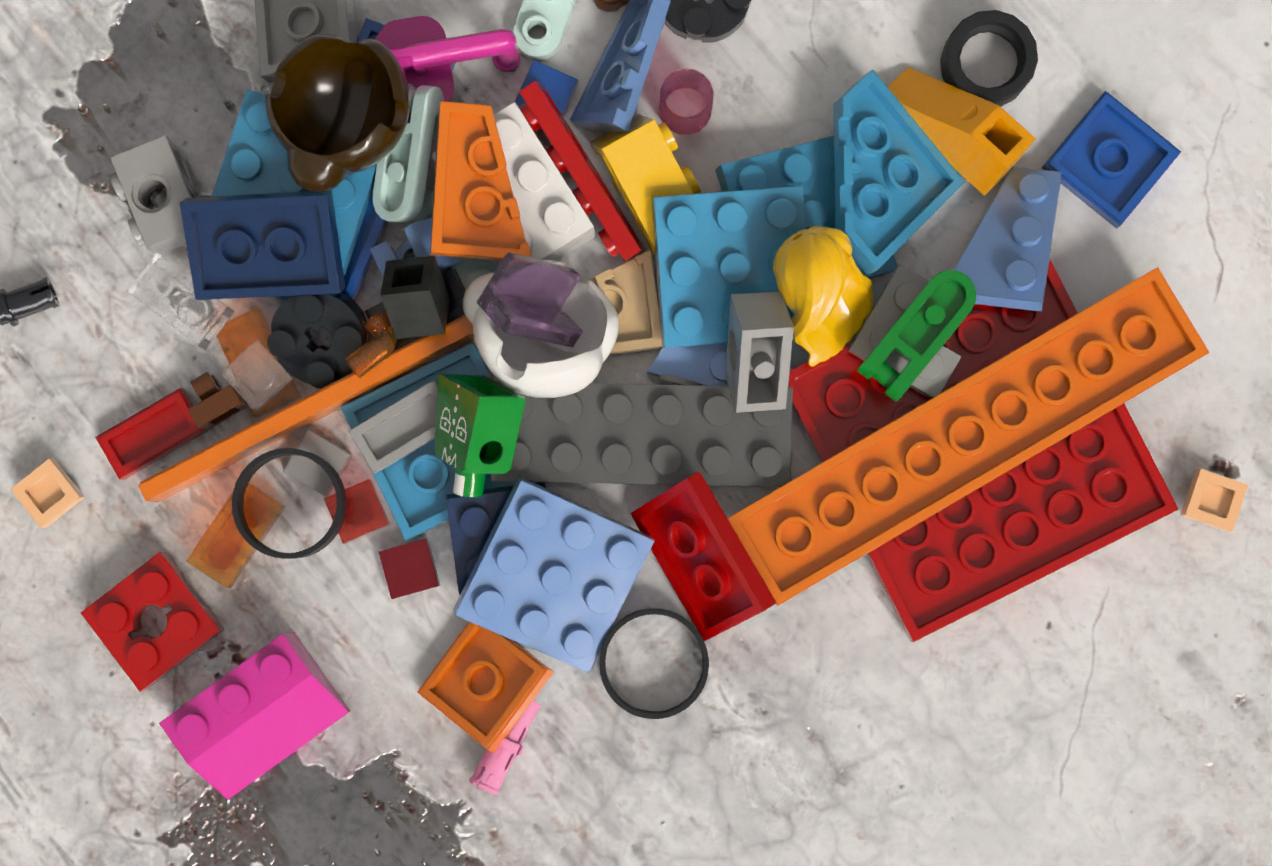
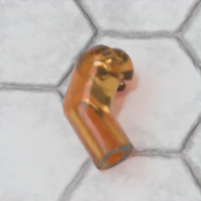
(376, 349)

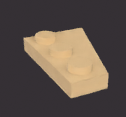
(634, 297)

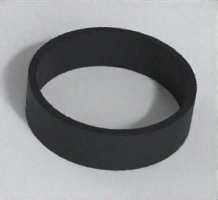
(238, 503)
(654, 714)

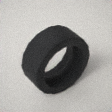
(1011, 30)

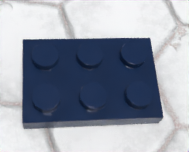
(263, 245)

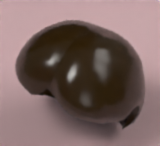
(337, 108)

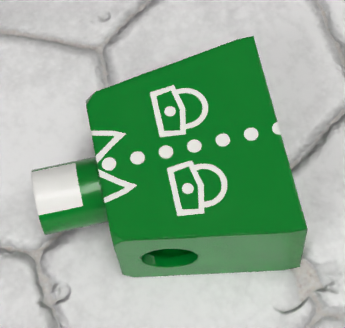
(476, 428)

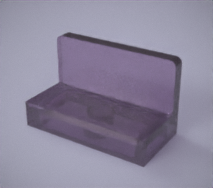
(528, 299)

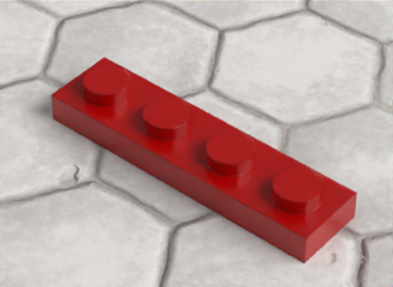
(569, 155)

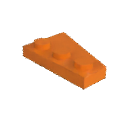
(472, 190)

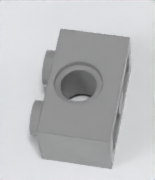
(141, 172)
(758, 351)

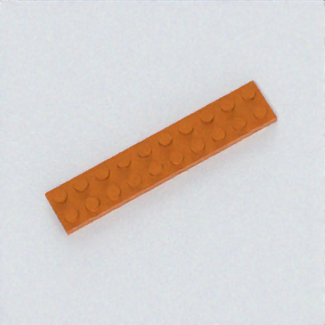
(968, 436)

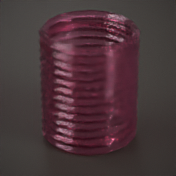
(686, 79)

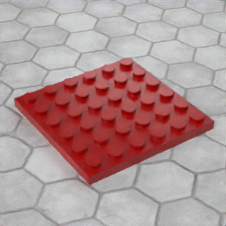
(1019, 524)

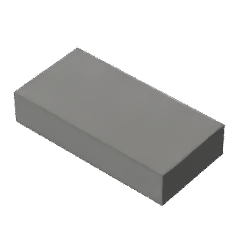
(398, 428)

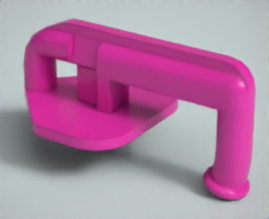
(427, 54)

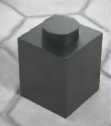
(415, 297)

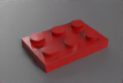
(703, 557)

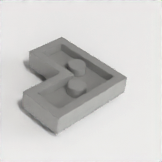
(892, 303)

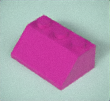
(255, 716)

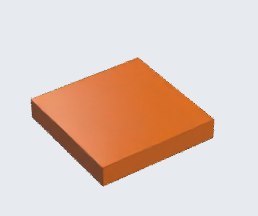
(485, 684)

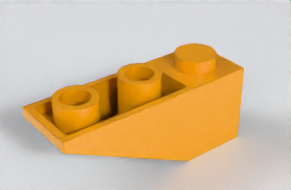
(968, 130)

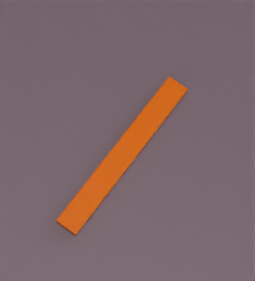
(304, 412)

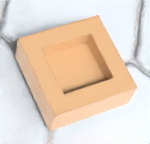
(47, 493)
(1214, 500)

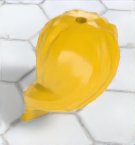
(822, 290)

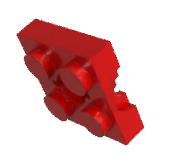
(120, 613)

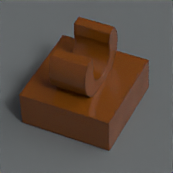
(216, 403)

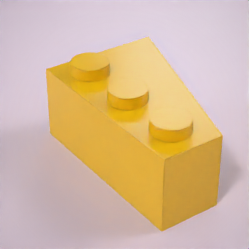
(644, 168)

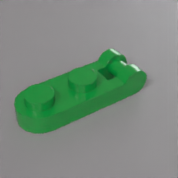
(921, 331)

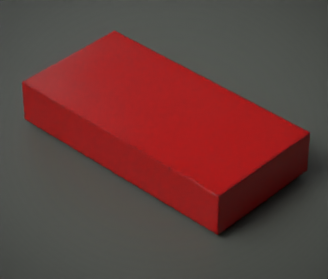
(150, 434)

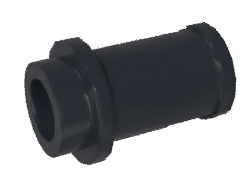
(26, 301)

